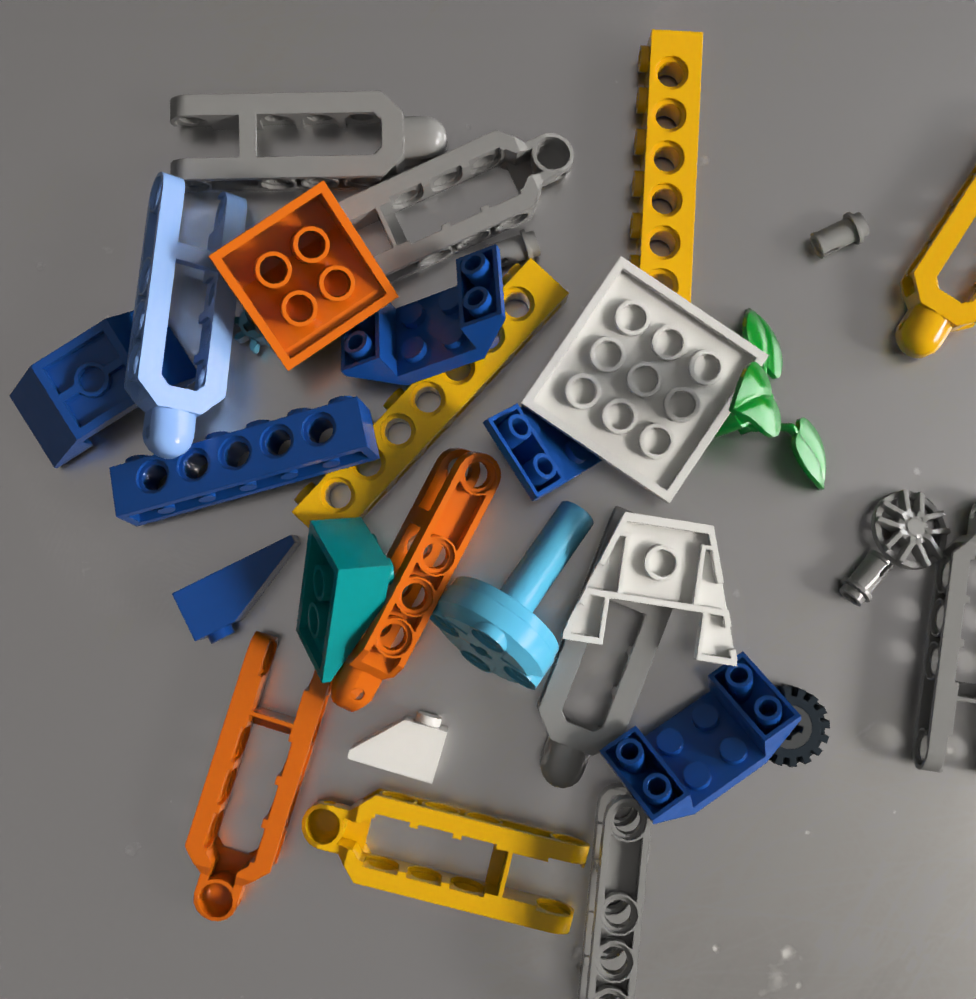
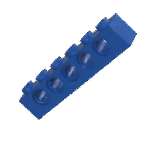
(351, 444)

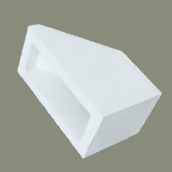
(405, 747)

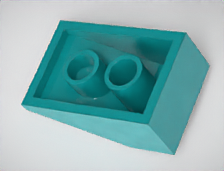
(340, 590)

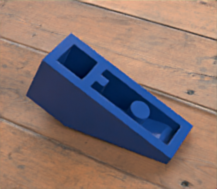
(230, 593)

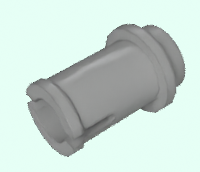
(840, 234)
(518, 248)
(865, 578)

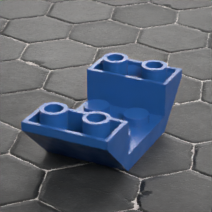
(432, 332)
(82, 386)
(537, 451)
(705, 744)

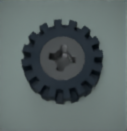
(807, 734)

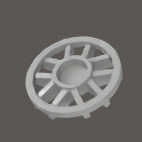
(910, 529)

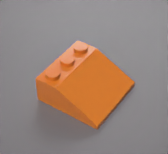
(304, 275)

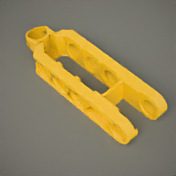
(931, 310)
(345, 830)

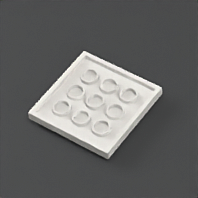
(643, 380)

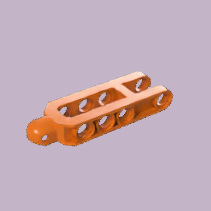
(441, 516)
(225, 869)

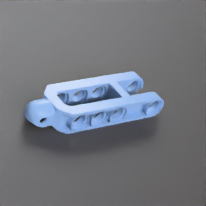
(168, 408)

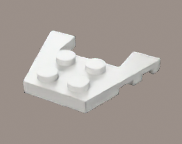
(663, 566)

